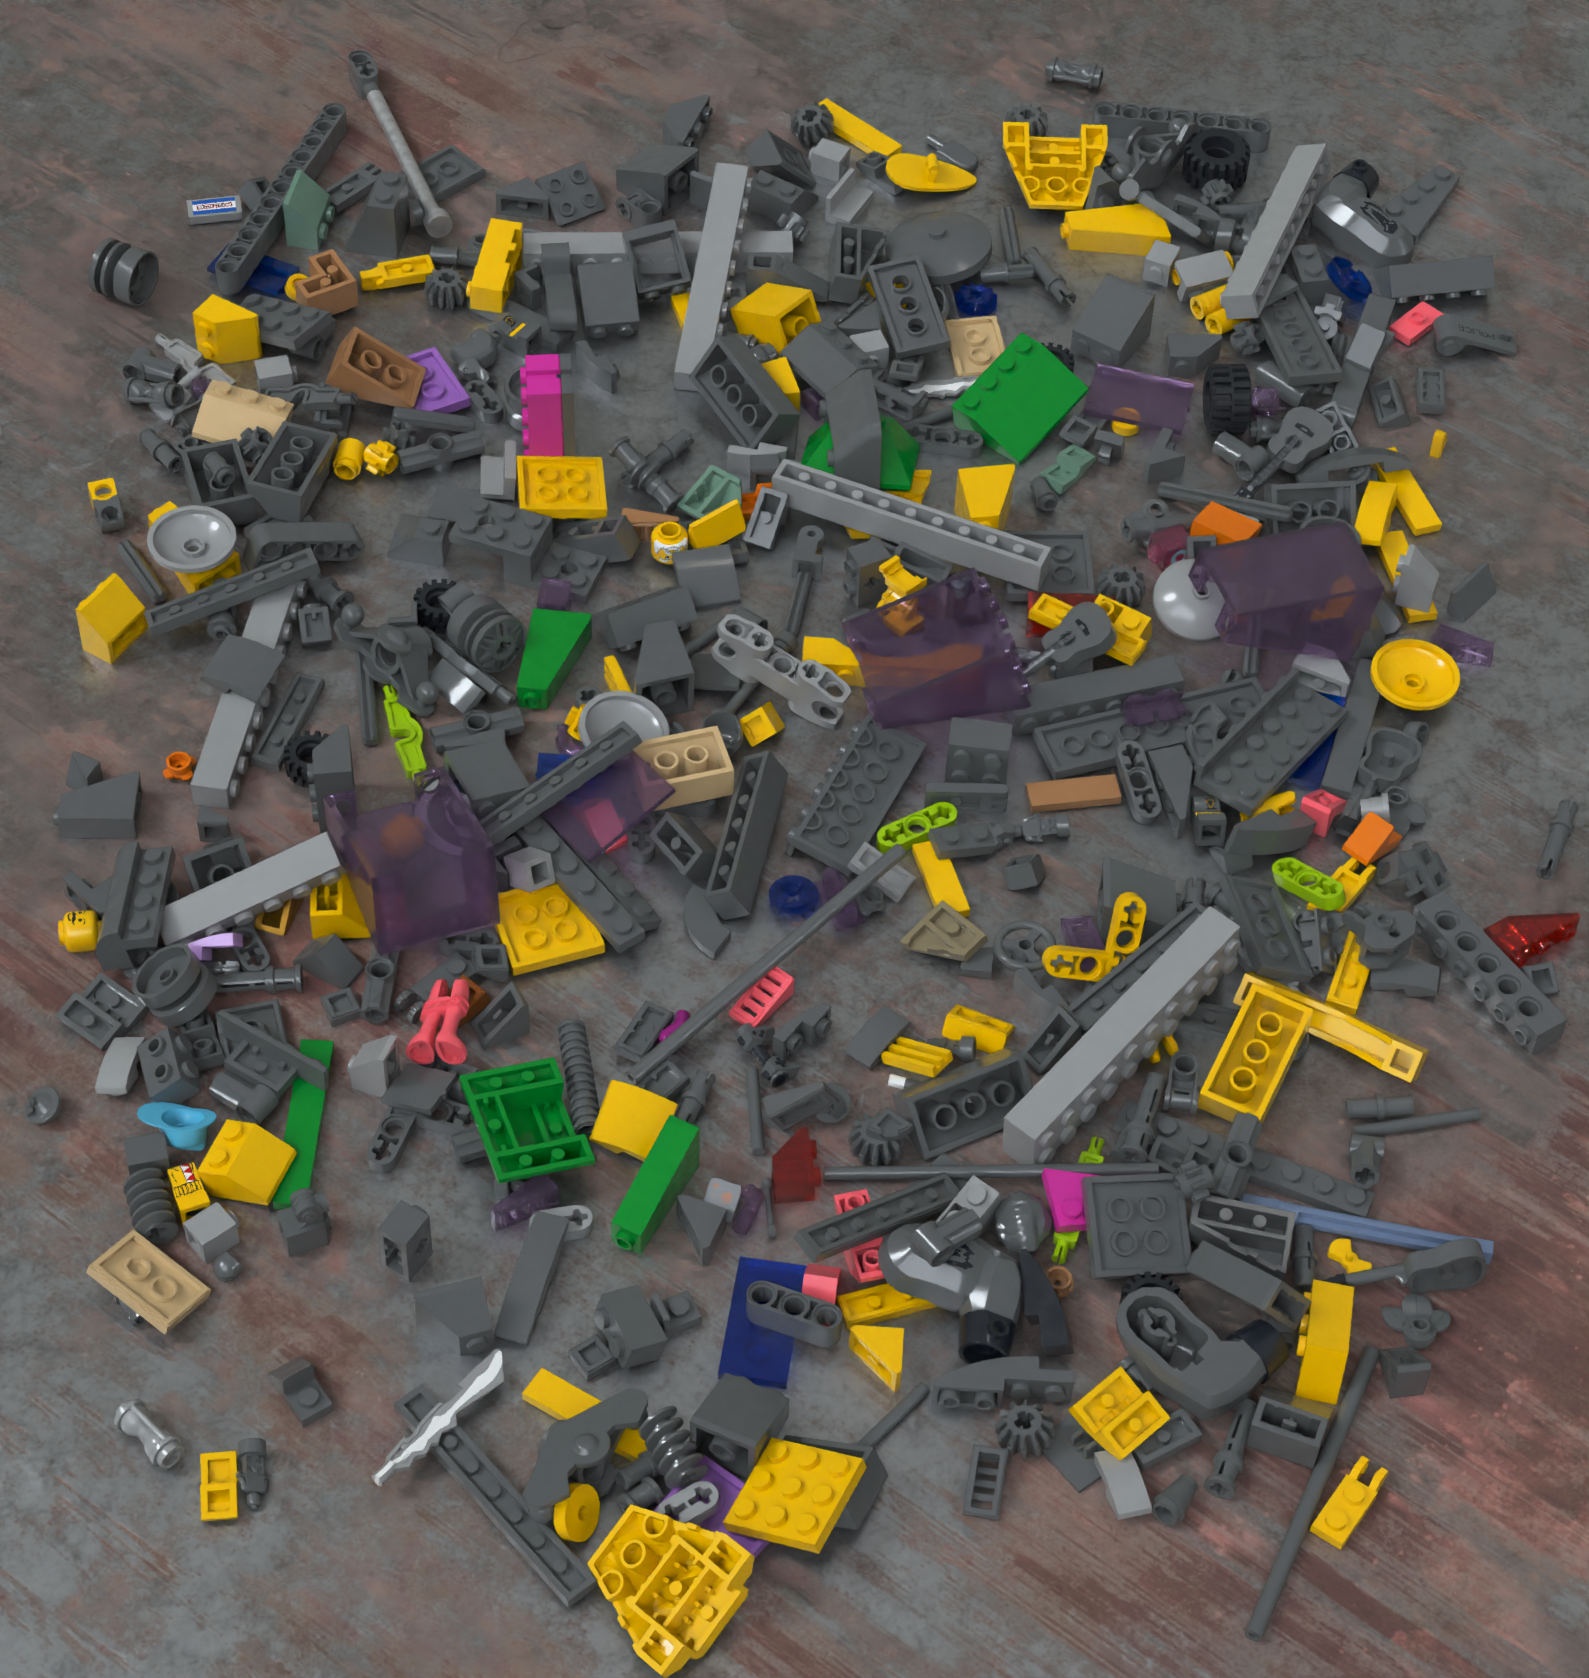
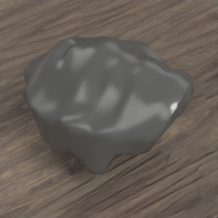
(1022, 1222)

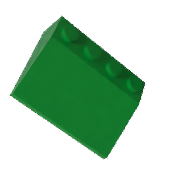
(1019, 399)

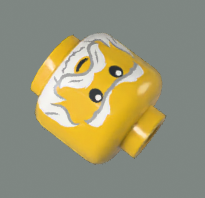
(666, 539)

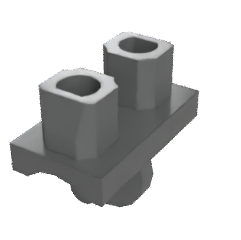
(1330, 315)

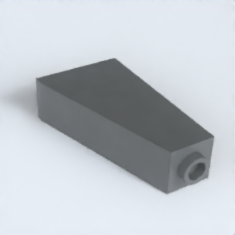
(1248, 1285)

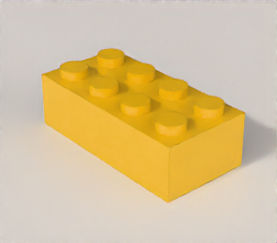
(1255, 1055)

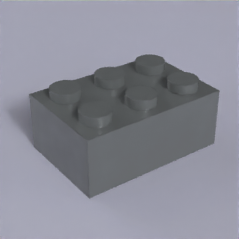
(232, 499)

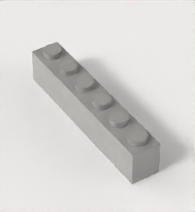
(253, 891)

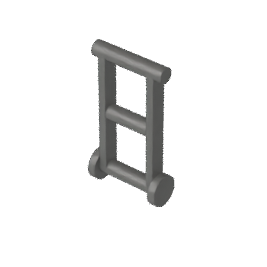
(1131, 190)

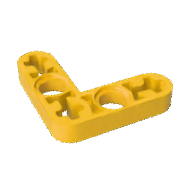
(1105, 958)

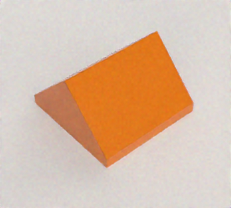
(1225, 524)

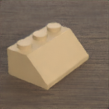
(231, 409)
(692, 764)

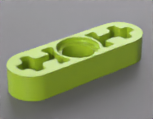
(923, 818)
(1325, 893)

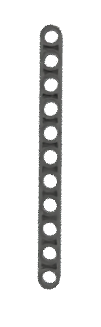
(267, 216)

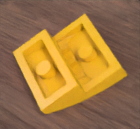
(630, 1119)
(1119, 1414)

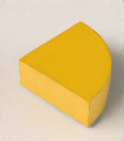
(1438, 443)

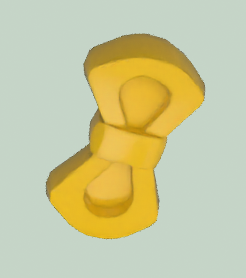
(1341, 1252)

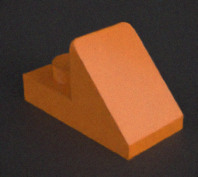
(1371, 839)

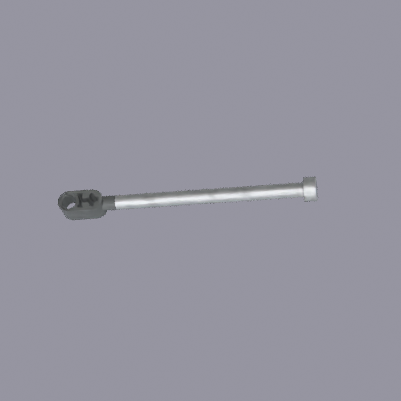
(365, 80)

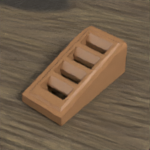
(645, 521)

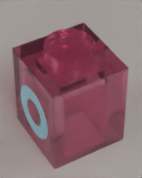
(1167, 546)

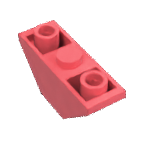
(862, 1259)

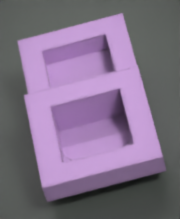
(204, 946)

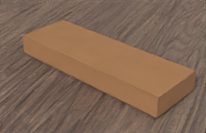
(1073, 793)

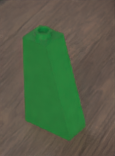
(550, 653)
(657, 1184)

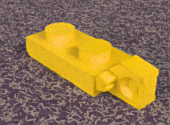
(397, 273)

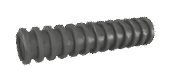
(578, 1075)

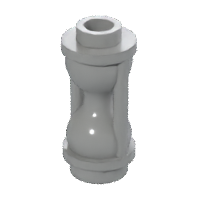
(158, 1443)

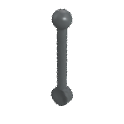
(767, 1184)

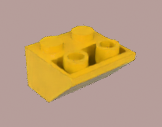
(110, 619)
(336, 911)

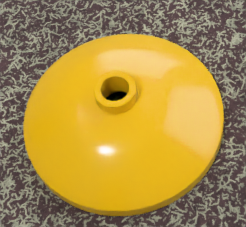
(1415, 674)

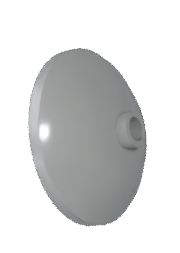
(191, 539)
(1182, 608)
(612, 708)

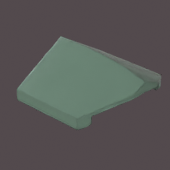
(711, 492)

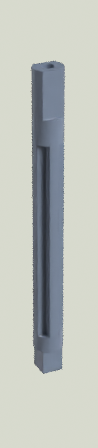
(1366, 1228)

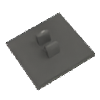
(1074, 1454)

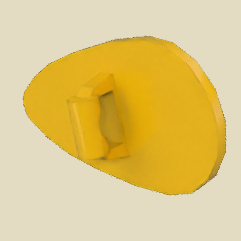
(927, 173)

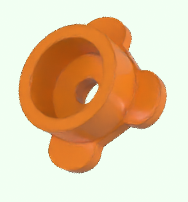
(179, 766)

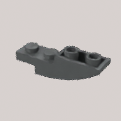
(990, 1380)

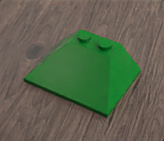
(898, 453)
(524, 1120)

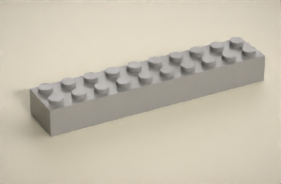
(1121, 1039)

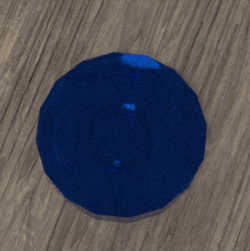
(1347, 280)

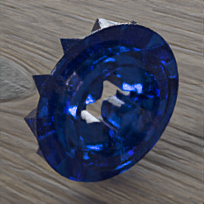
(976, 307)
(792, 886)

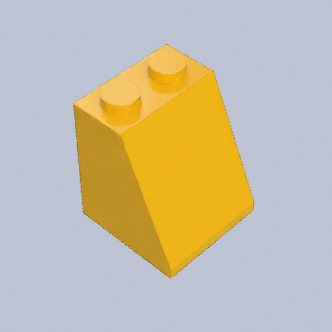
(775, 314)
(985, 494)

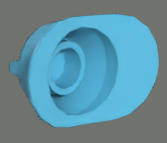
(182, 1125)

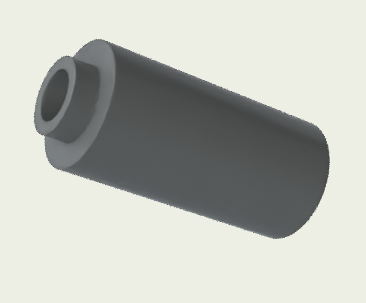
(1269, 375)

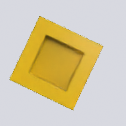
(761, 724)

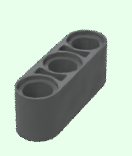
(782, 1301)

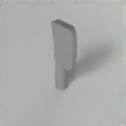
(166, 414)

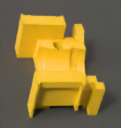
(899, 581)

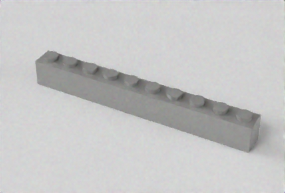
(1276, 232)
(651, 257)
(713, 269)
(913, 523)
(236, 717)

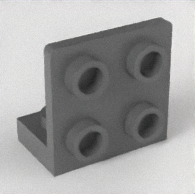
(571, 194)

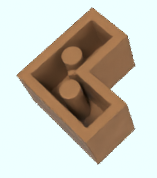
(329, 284)

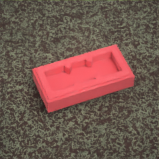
(1415, 323)

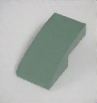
(1068, 469)

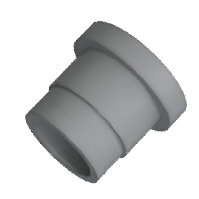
(1377, 805)

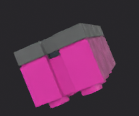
(549, 405)

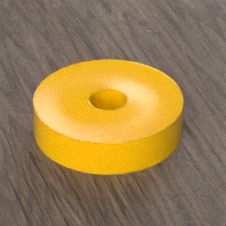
(577, 1515)

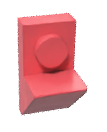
(1322, 808)

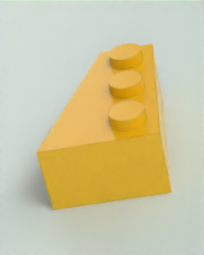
(496, 266)
(1325, 1341)

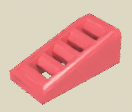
(776, 983)

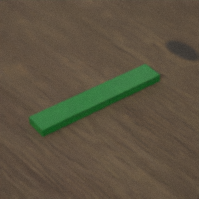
(304, 1124)

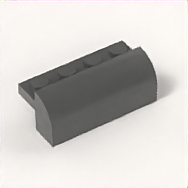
(134, 904)

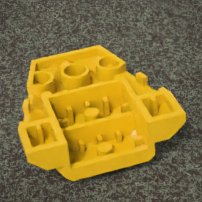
(1054, 169)
(670, 1584)

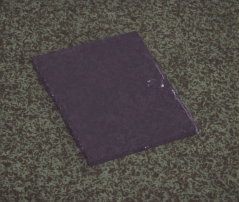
(1138, 398)
(608, 805)

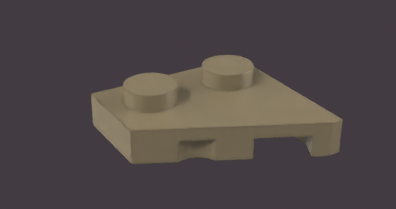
(945, 935)

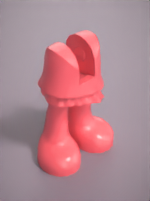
(442, 1011)

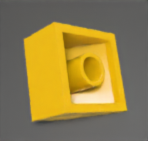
(226, 331)
(245, 1163)

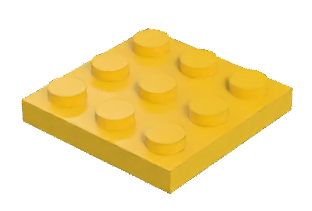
(562, 486)
(544, 929)
(795, 1495)

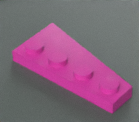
(1065, 1199)

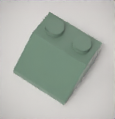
(306, 212)

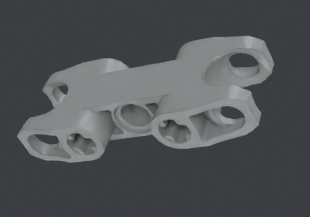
(761, 661)

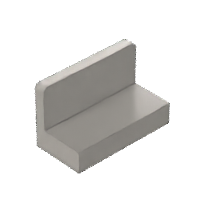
(847, 200)
(1202, 273)
(499, 474)

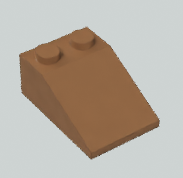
(375, 371)

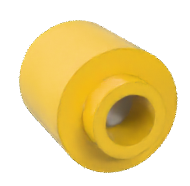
(349, 459)

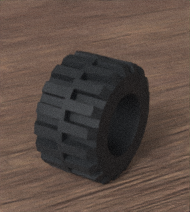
(1216, 156)
(1227, 398)

